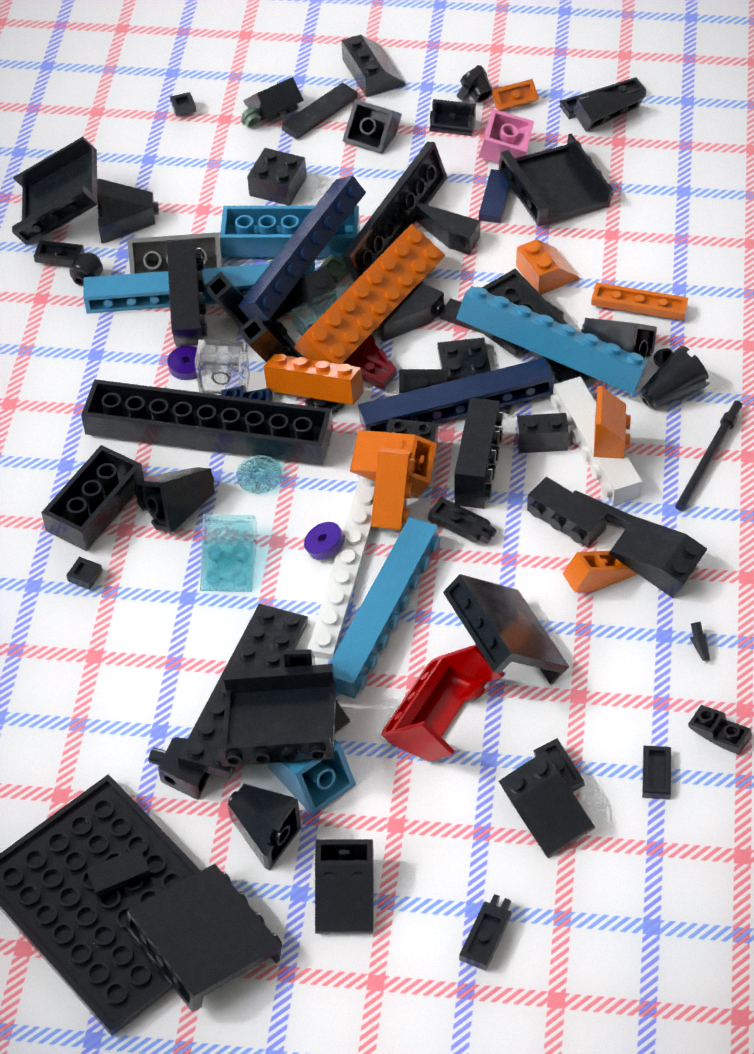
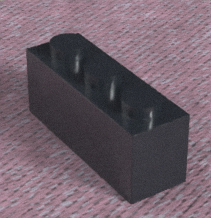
(567, 512)

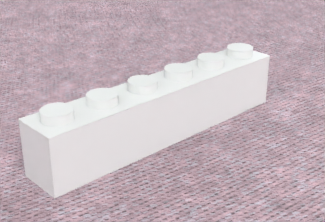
(616, 475)

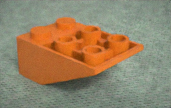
(370, 442)

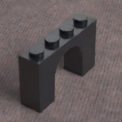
(254, 331)

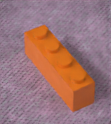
(314, 379)

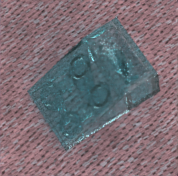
(228, 552)

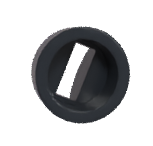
(661, 356)

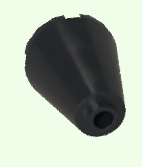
(675, 379)

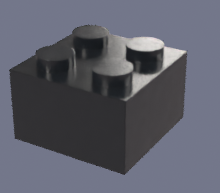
(277, 176)

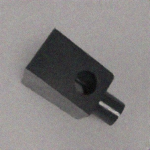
(176, 776)

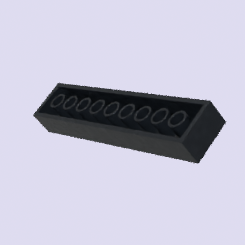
(208, 421)

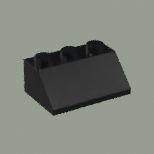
(370, 65)

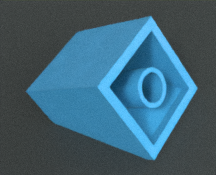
(314, 781)

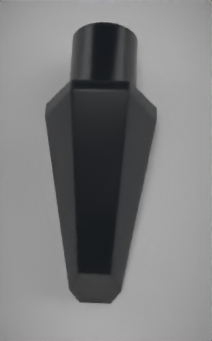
(700, 641)

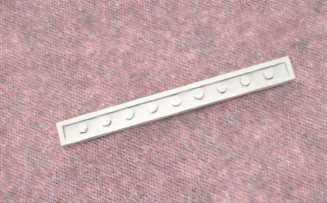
(344, 573)

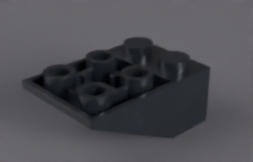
(344, 886)

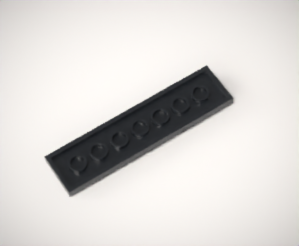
(397, 210)
(260, 647)

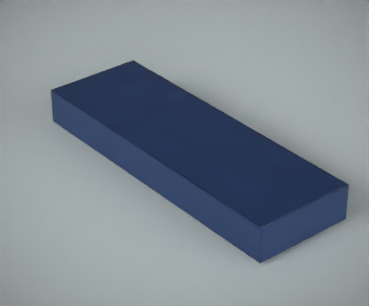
(494, 197)

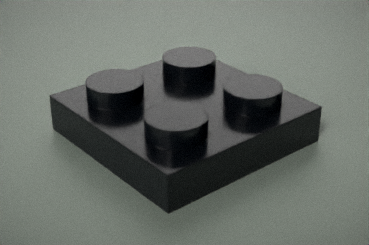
(463, 357)

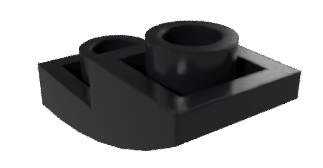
(715, 728)

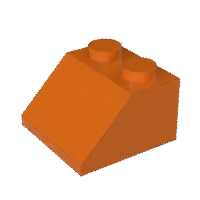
(544, 266)
(610, 425)

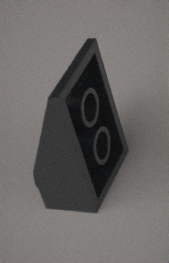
(658, 554)
(546, 804)

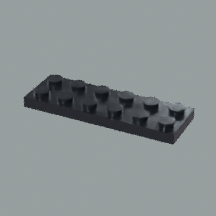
(521, 292)

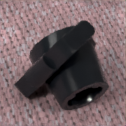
(476, 84)

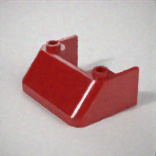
(435, 701)

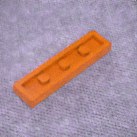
(639, 301)

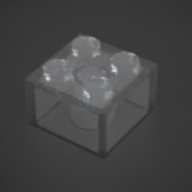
(221, 365)

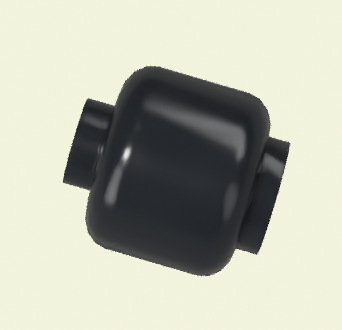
(85, 266)

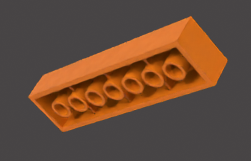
(370, 298)

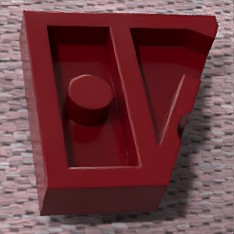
(373, 363)

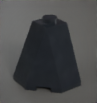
(123, 209)
(628, 336)
(174, 495)
(265, 821)

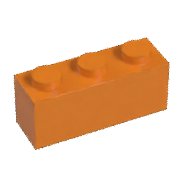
(392, 488)

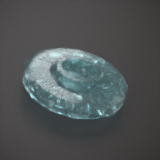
(259, 474)

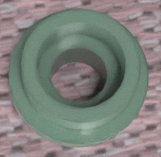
(250, 117)

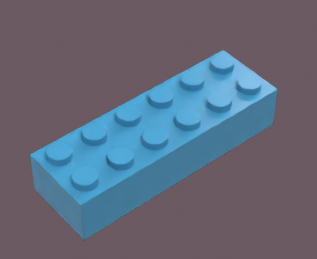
(266, 229)

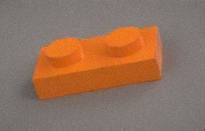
(515, 95)

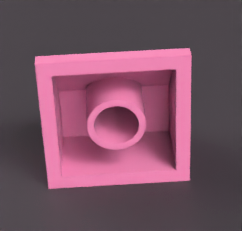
(505, 133)

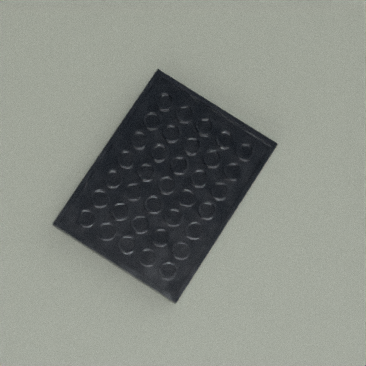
(64, 920)

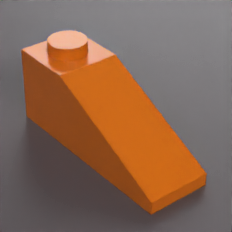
(595, 571)

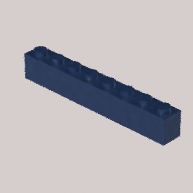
(302, 249)
(451, 399)

